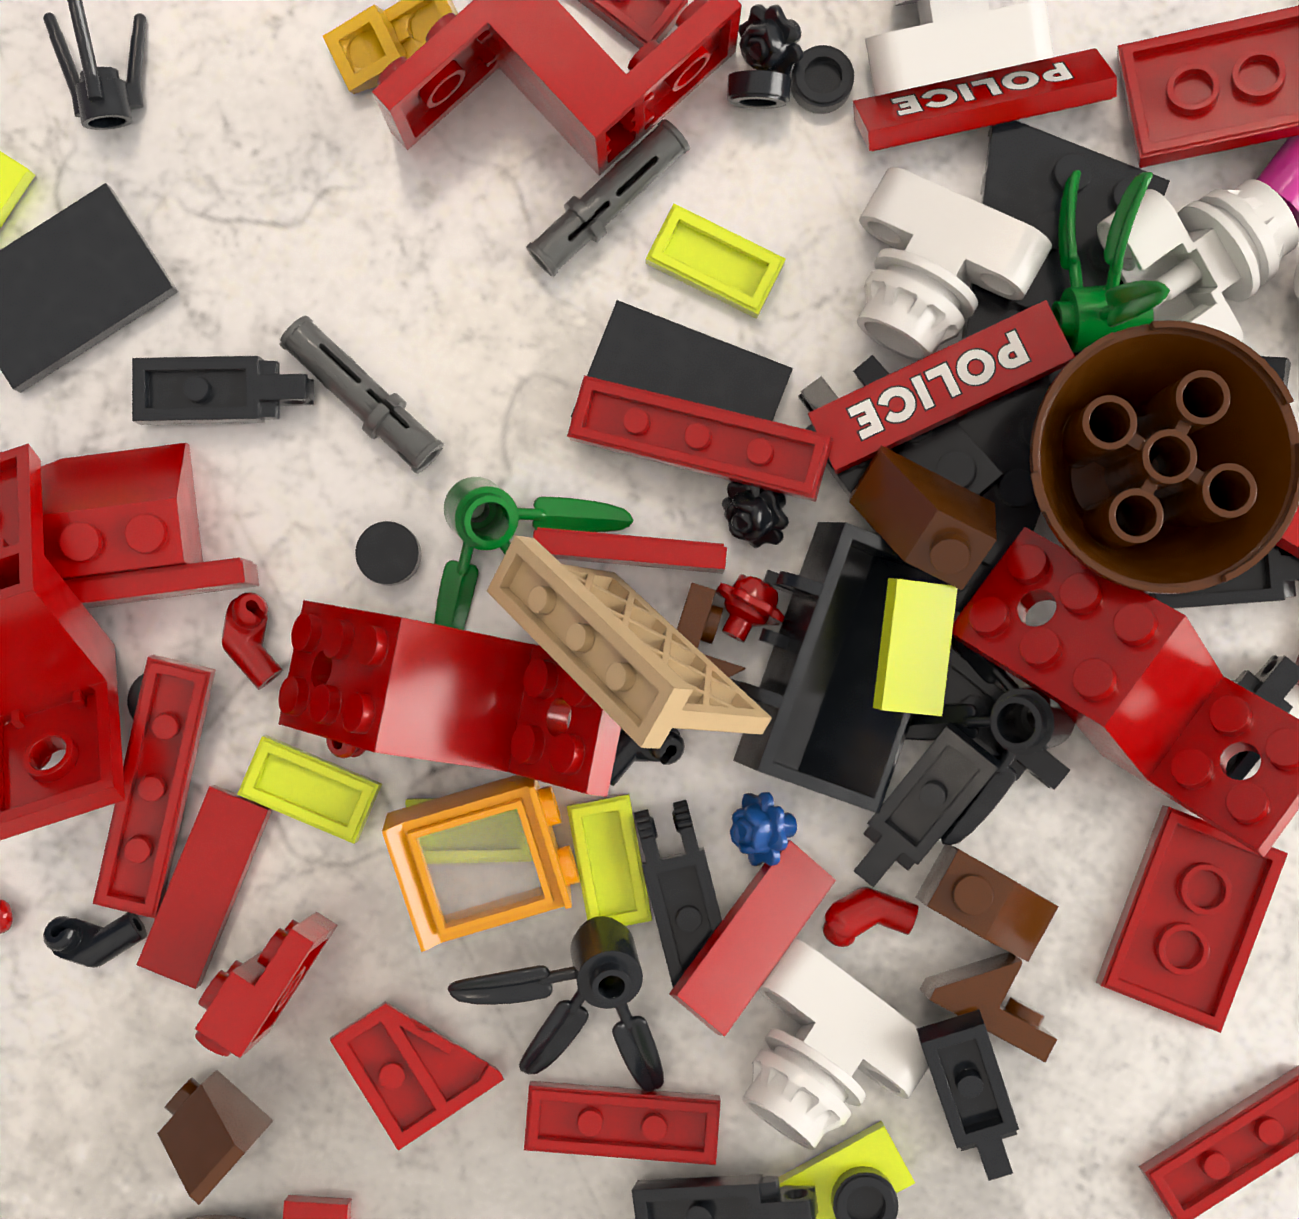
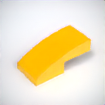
(378, 37)

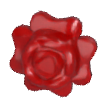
(749, 605)

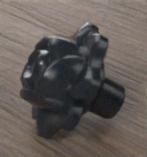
(770, 40)
(755, 514)

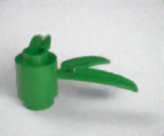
(1099, 310)
(497, 527)

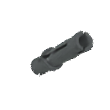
(589, 215)
(382, 413)

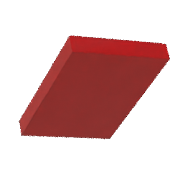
(1213, 87)
(1190, 920)

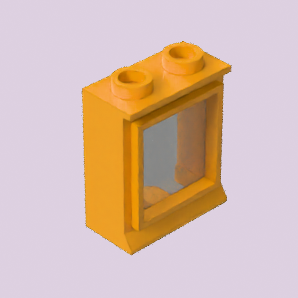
(479, 858)

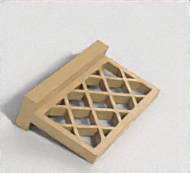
(619, 648)

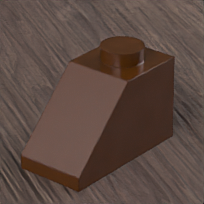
(926, 517)
(986, 902)
(209, 1132)

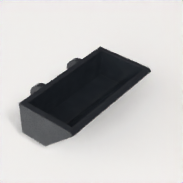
(826, 672)

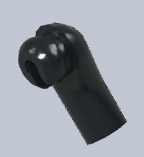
(629, 752)
(90, 943)

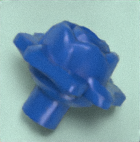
(761, 828)

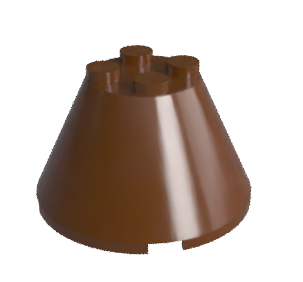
(1167, 457)

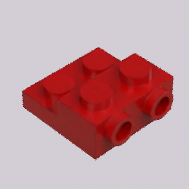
(253, 994)

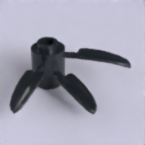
(1021, 722)
(606, 977)

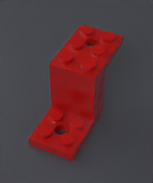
(557, 70)
(53, 674)
(1138, 688)
(444, 698)

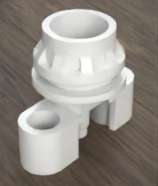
(958, 42)
(941, 242)
(1208, 250)
(842, 1028)

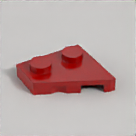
(410, 1071)

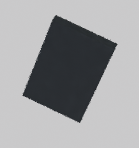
(73, 286)
(686, 364)

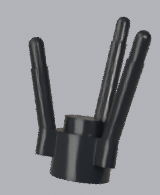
(99, 94)

